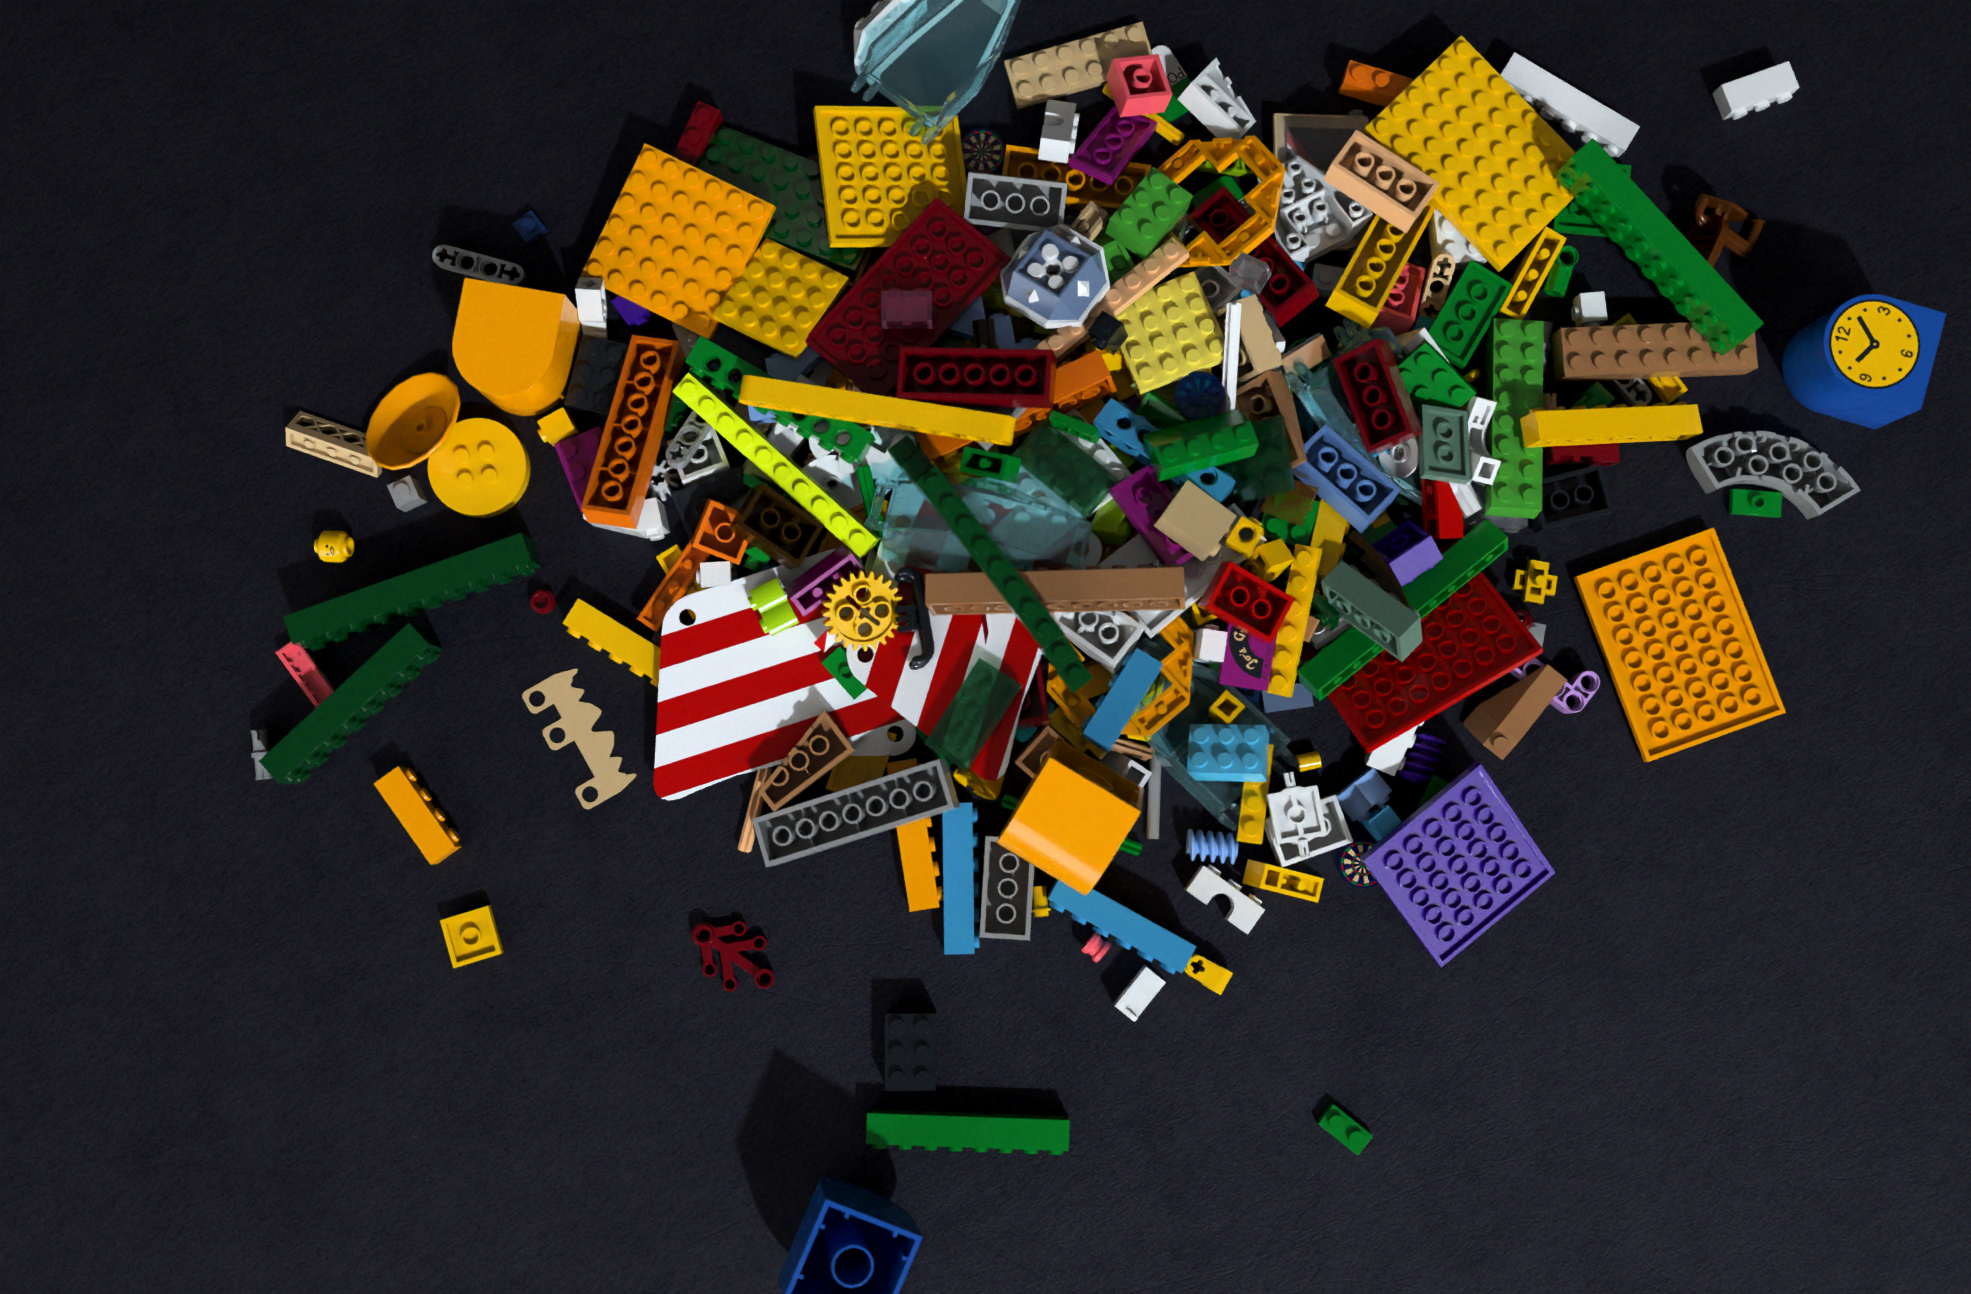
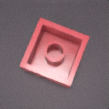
(1139, 85)

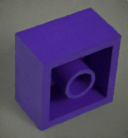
(1408, 552)

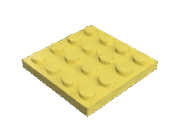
(1170, 333)

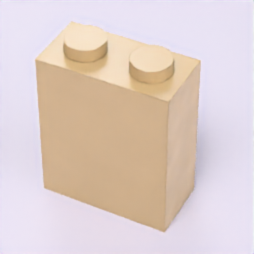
(1196, 521)

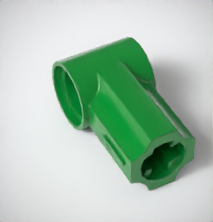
(1560, 273)
(1595, 396)

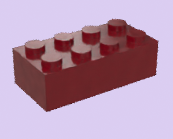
(1377, 396)

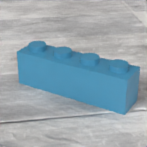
(1122, 699)

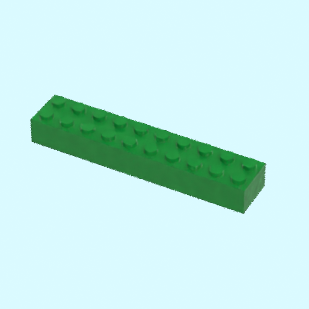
(1658, 248)

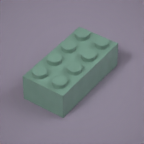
(1373, 610)

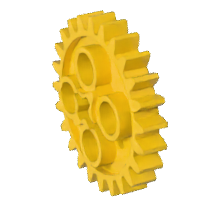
(847, 627)

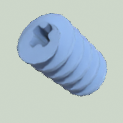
(1212, 846)

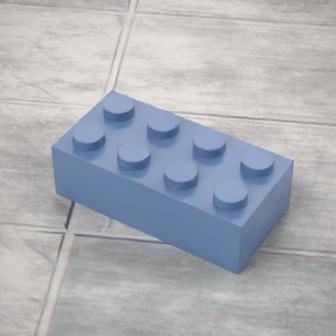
(1345, 479)

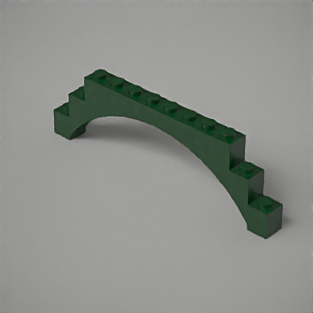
(992, 562)

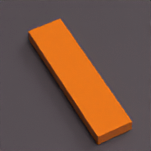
(673, 586)

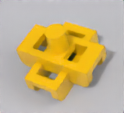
(1535, 579)

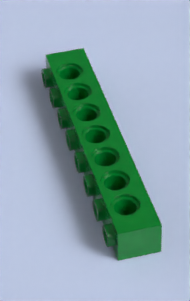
(707, 352)

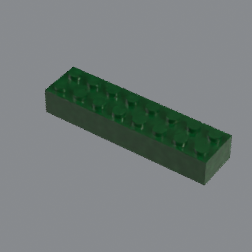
(351, 705)

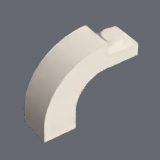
(1482, 465)

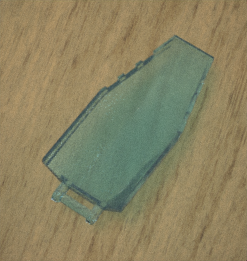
(1021, 526)

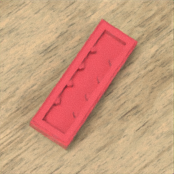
(306, 672)

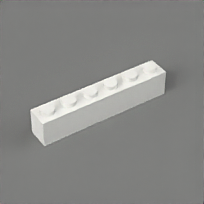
(1569, 106)

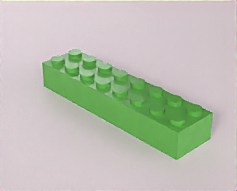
(1516, 385)

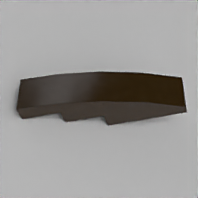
(1376, 567)

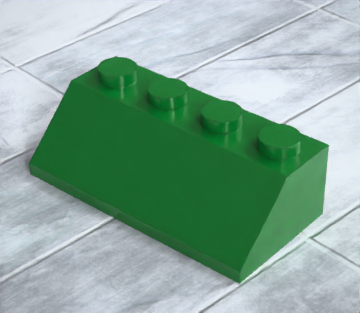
(1201, 444)

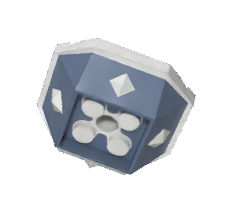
(1062, 297)

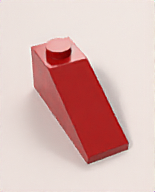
(1441, 510)

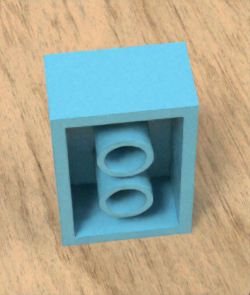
(1228, 752)

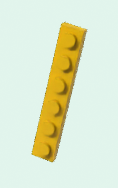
(1293, 628)

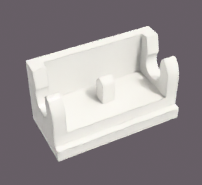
(1139, 993)

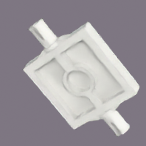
(1296, 814)

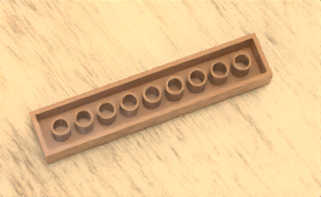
(1061, 590)

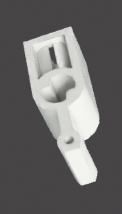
(592, 306)

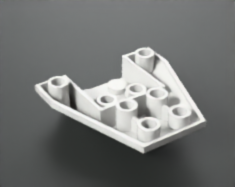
(1314, 214)

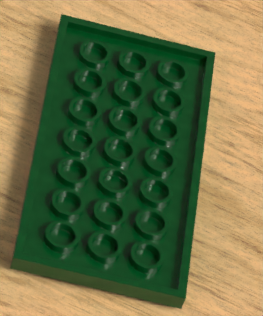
(787, 183)

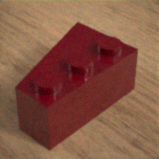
(1580, 456)

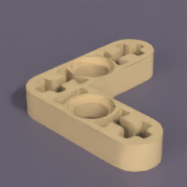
(1436, 298)

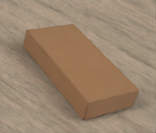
(1308, 352)

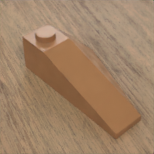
(1271, 397)
(1510, 713)

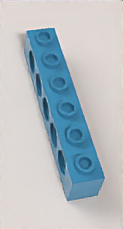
(1127, 440)

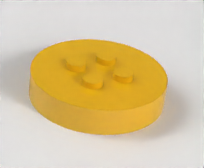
(480, 468)

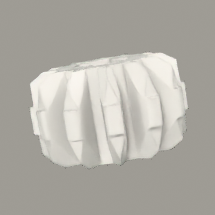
(669, 477)

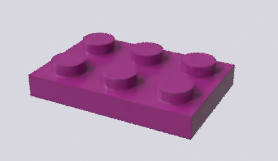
(578, 459)

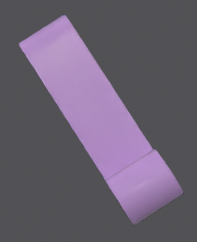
(1572, 688)

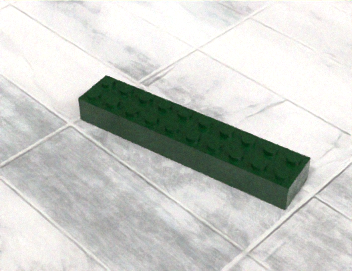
(412, 592)

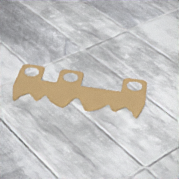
(577, 724)

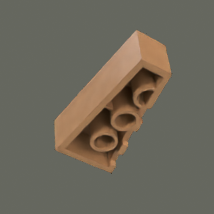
(809, 760)

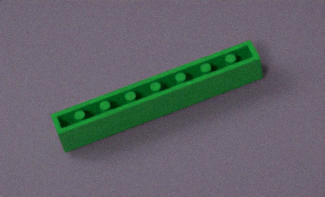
(967, 1130)

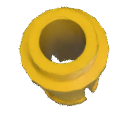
(1040, 901)

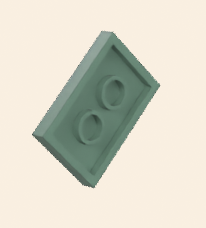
(1444, 444)

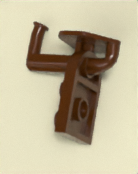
(1713, 231)

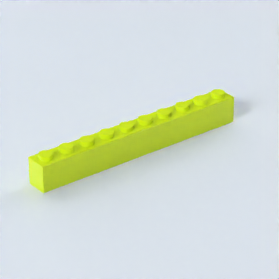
(776, 464)

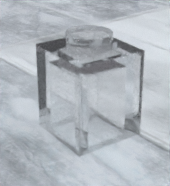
(1249, 273)

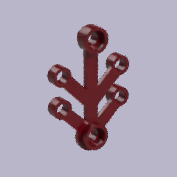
(730, 953)

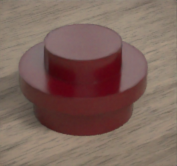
(542, 601)

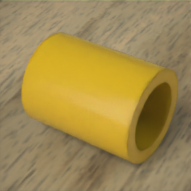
(1308, 761)

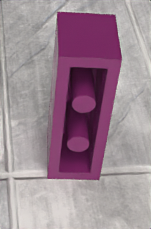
(810, 588)

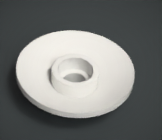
(1401, 459)

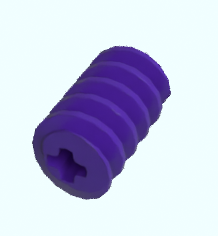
(1421, 759)

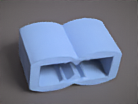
(1363, 794)

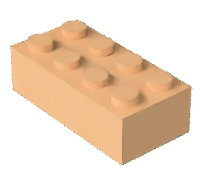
(1381, 181)

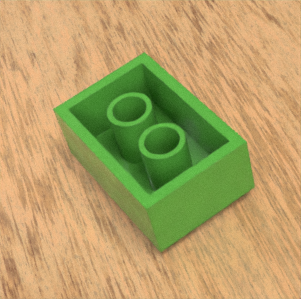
(1149, 214)

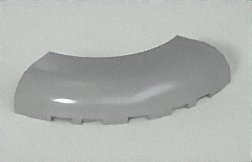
(1773, 463)

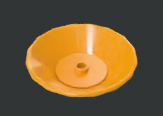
(412, 421)

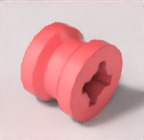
(1096, 947)

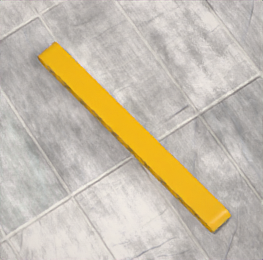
(877, 410)

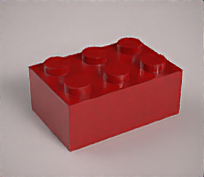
(1246, 602)

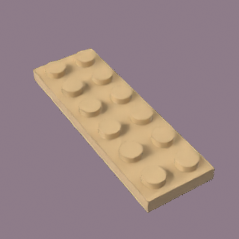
(1072, 65)

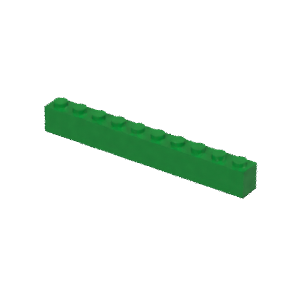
(1428, 590)

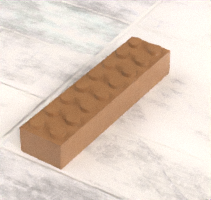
(1643, 353)

